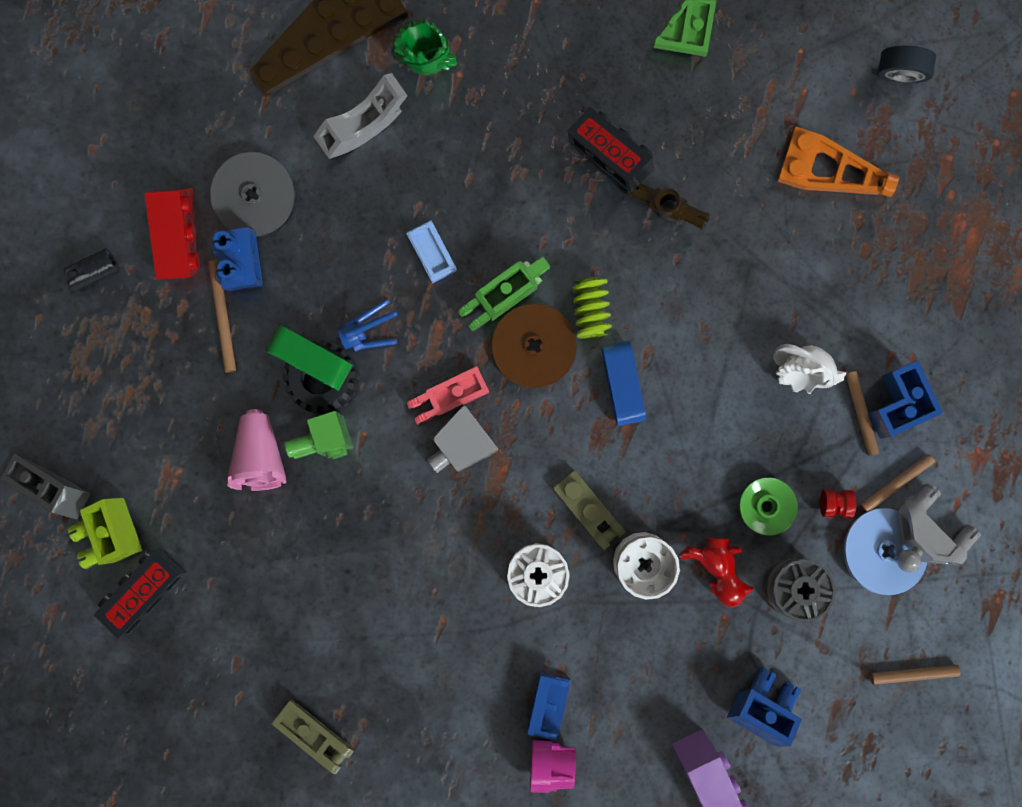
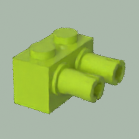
(109, 532)

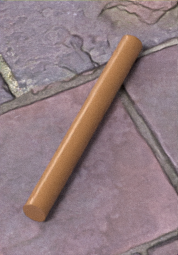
(222, 319)

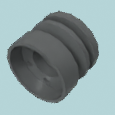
(782, 584)

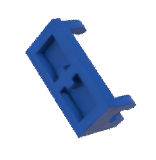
(548, 706)

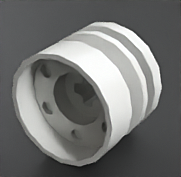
(662, 569)
(551, 586)

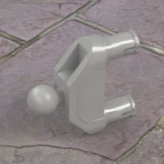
(926, 539)

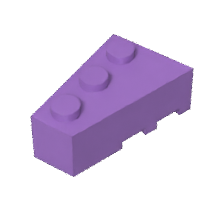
(708, 772)

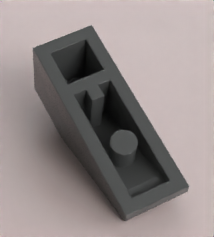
(45, 487)

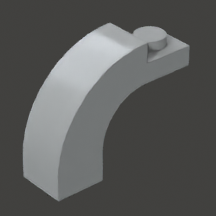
(366, 120)

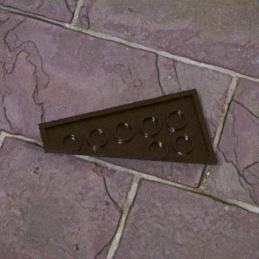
(321, 34)

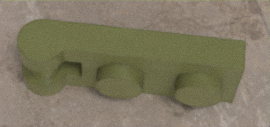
(588, 509)
(312, 736)

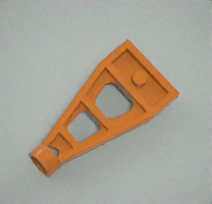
(800, 158)

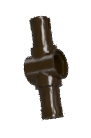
(679, 212)

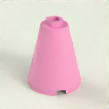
(255, 454)

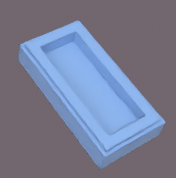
(431, 251)

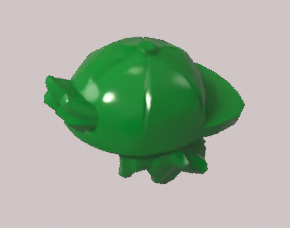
(423, 48)

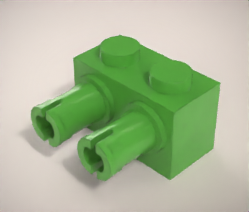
(326, 437)

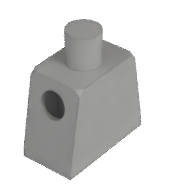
(461, 443)

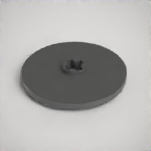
(248, 172)

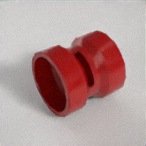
(837, 503)

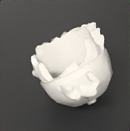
(806, 368)

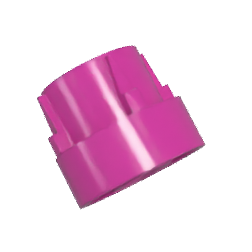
(551, 767)

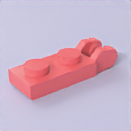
(451, 394)

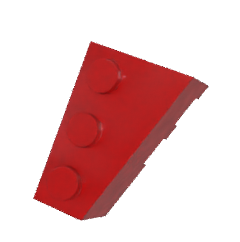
(172, 232)

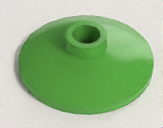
(782, 503)

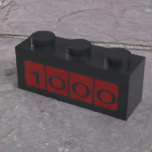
(611, 149)
(139, 592)

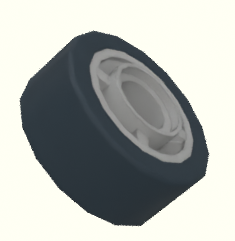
(907, 64)

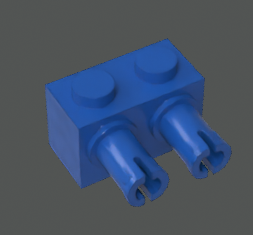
(237, 259)
(762, 716)

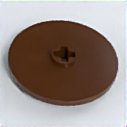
(556, 347)

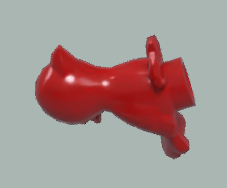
(720, 562)

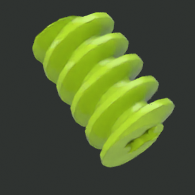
(591, 307)

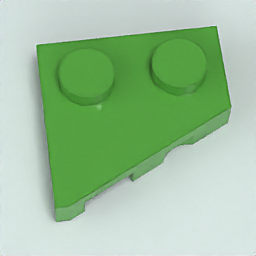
(689, 28)

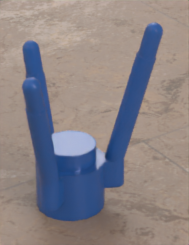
(353, 332)

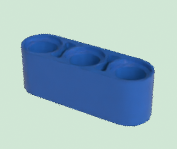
(623, 383)

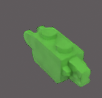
(505, 291)

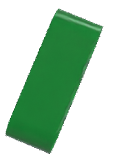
(308, 357)

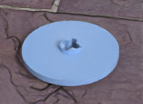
(864, 553)

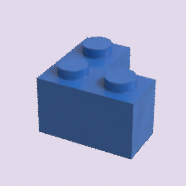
(912, 401)

